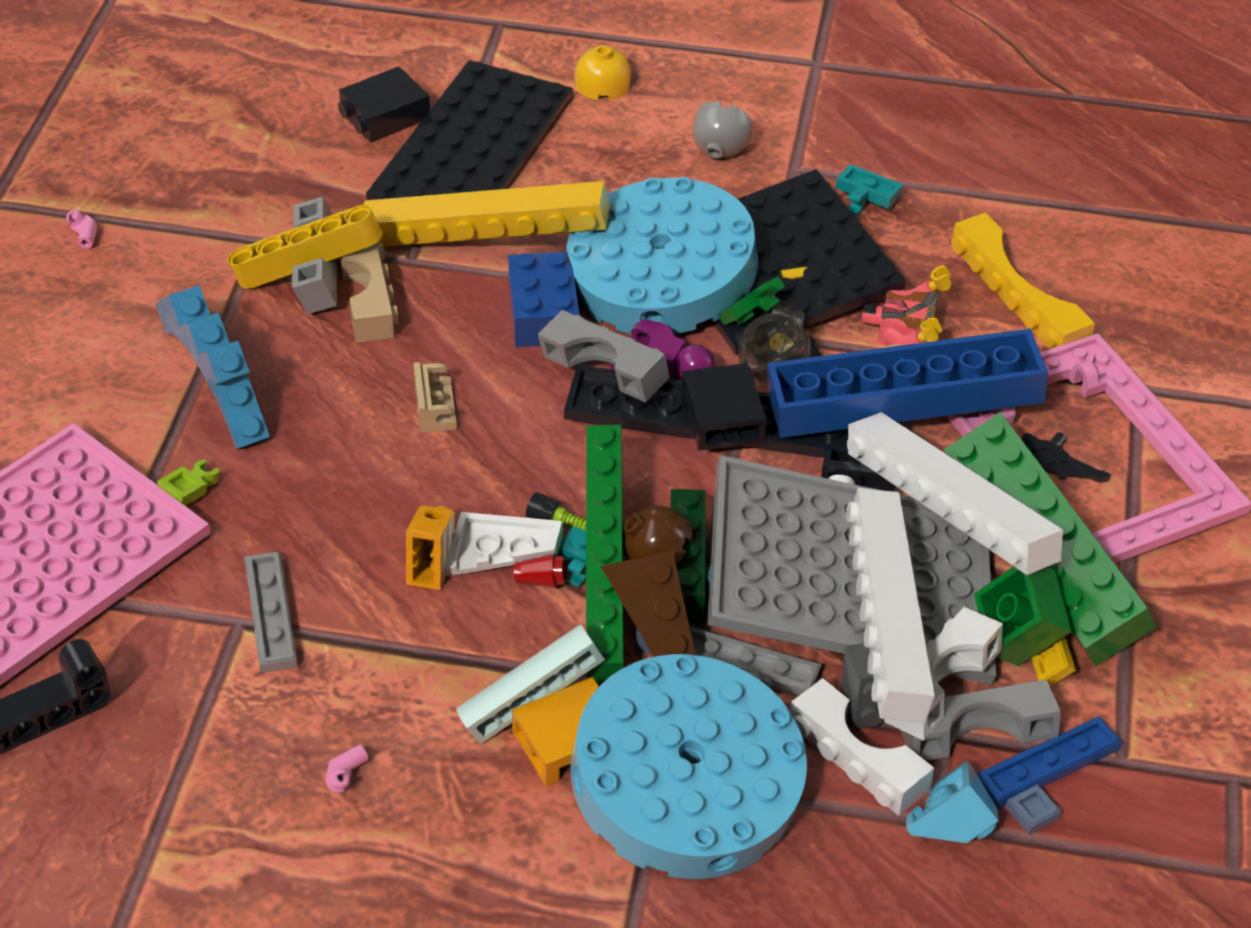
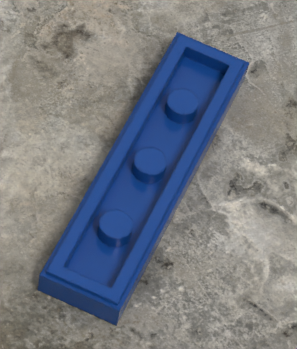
(1050, 760)

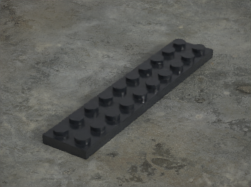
(597, 400)

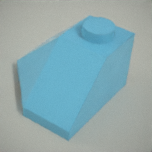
(955, 809)

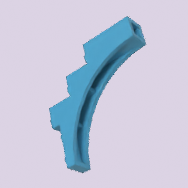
(220, 362)

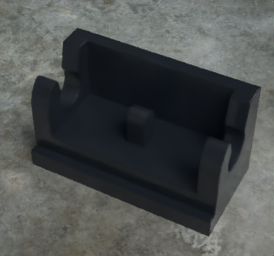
(858, 472)

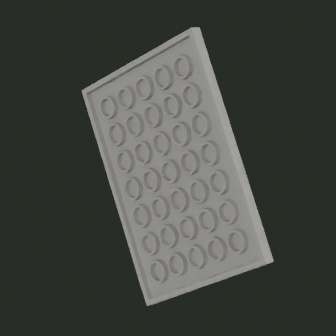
(789, 563)

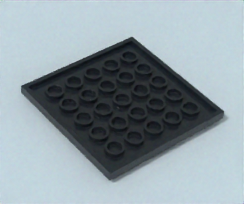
(811, 227)

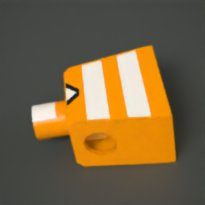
(432, 532)

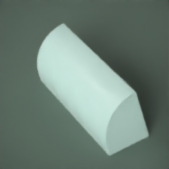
(533, 679)

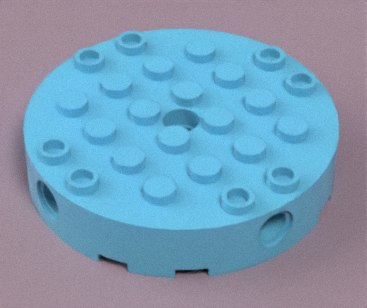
(667, 255)
(688, 766)

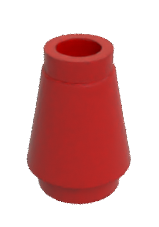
(542, 571)

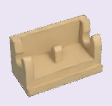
(434, 398)

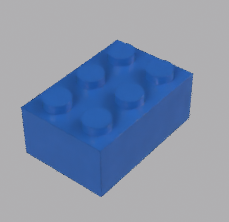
(538, 291)

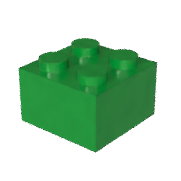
(1029, 610)

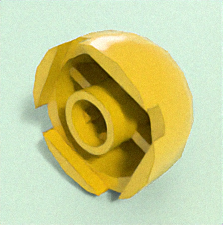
(602, 73)

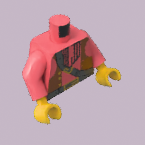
(909, 314)

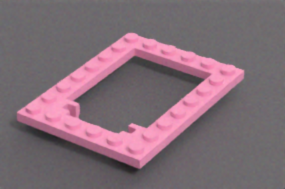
(1103, 370)

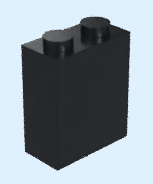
(384, 104)
(723, 406)

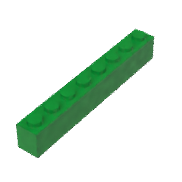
(604, 546)

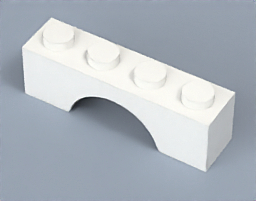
(965, 644)
(892, 775)

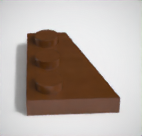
(654, 601)

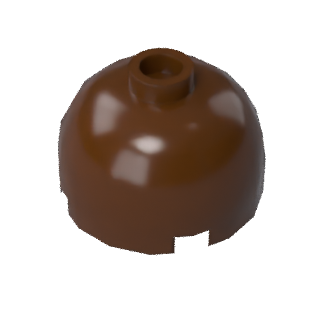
(656, 531)

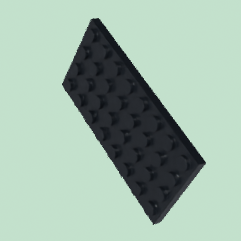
(474, 134)

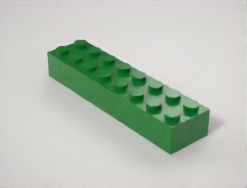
(1097, 597)

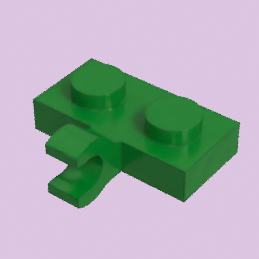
(762, 296)

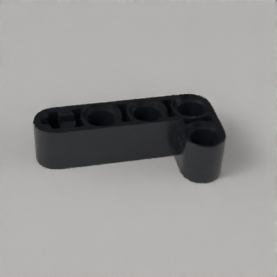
(57, 699)

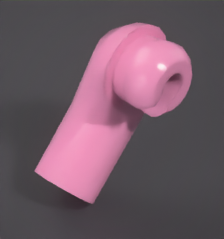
(84, 226)
(341, 767)

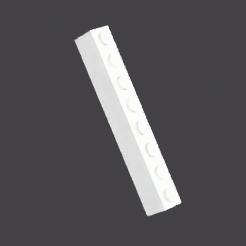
(956, 493)
(889, 606)

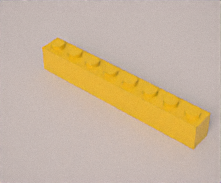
(492, 213)

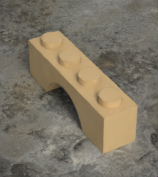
(370, 309)

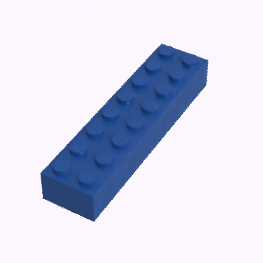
(907, 382)

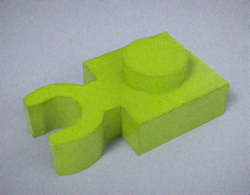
(189, 485)

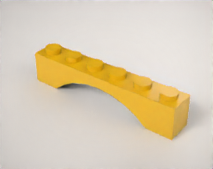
(1051, 319)

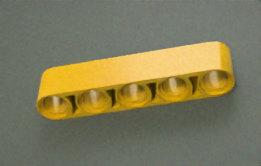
(322, 238)

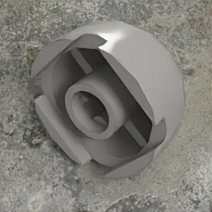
(721, 130)

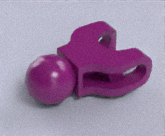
(677, 354)

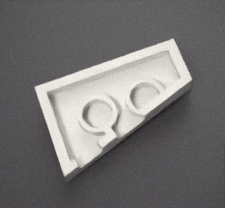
(500, 541)

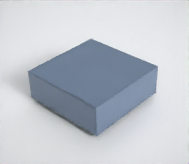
(1033, 809)

